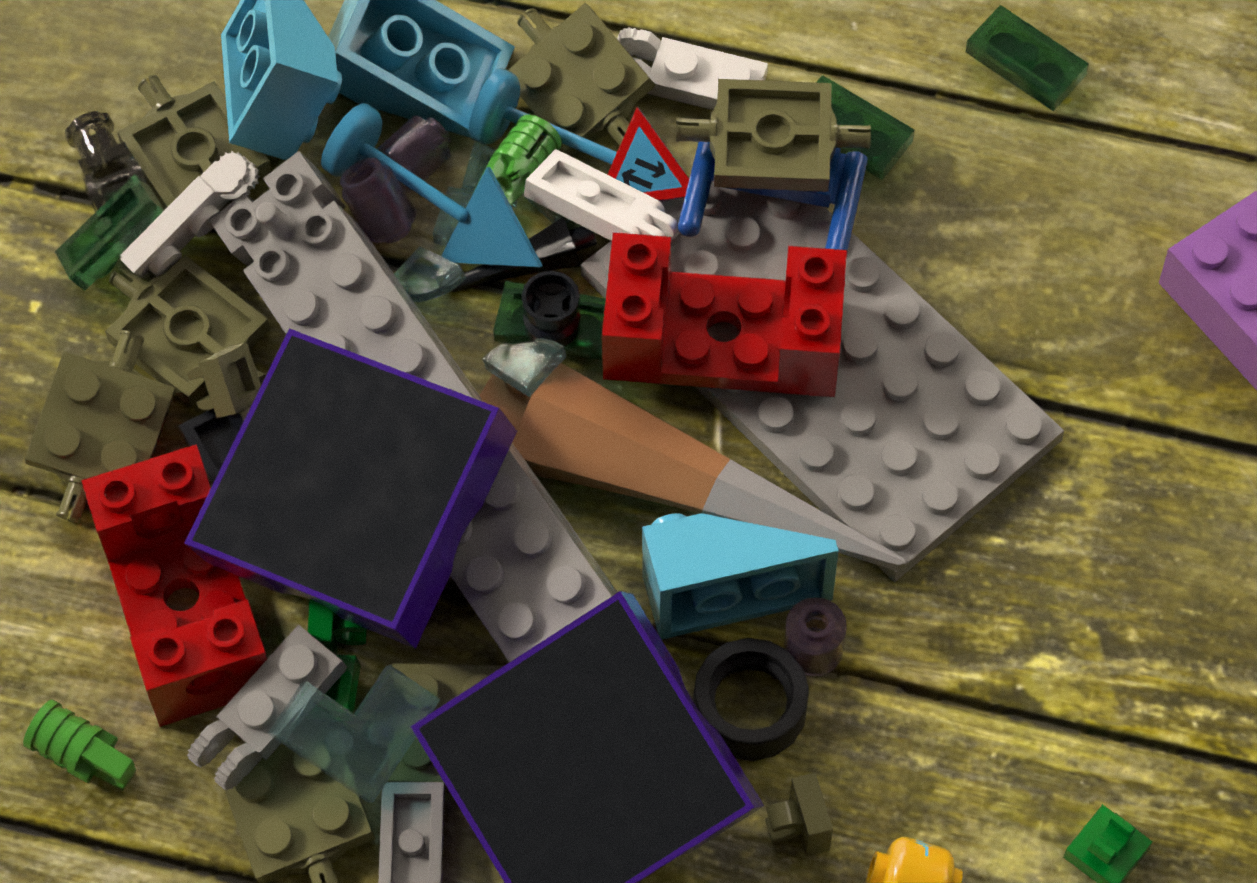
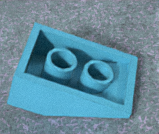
(415, 59)
(276, 75)
(727, 571)

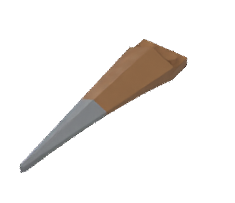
(604, 442)

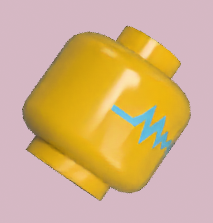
(913, 862)

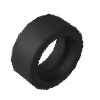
(758, 656)

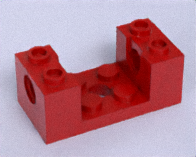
(662, 317)
(185, 657)

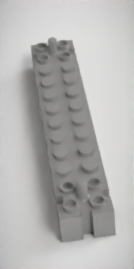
(327, 280)

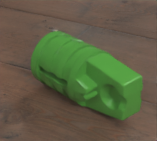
(522, 154)
(78, 746)

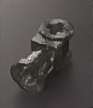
(103, 168)

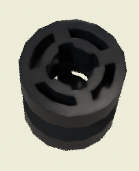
(551, 296)

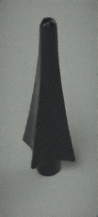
(554, 247)

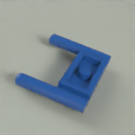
(844, 191)

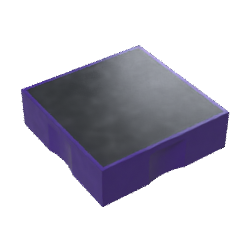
(352, 486)
(587, 756)

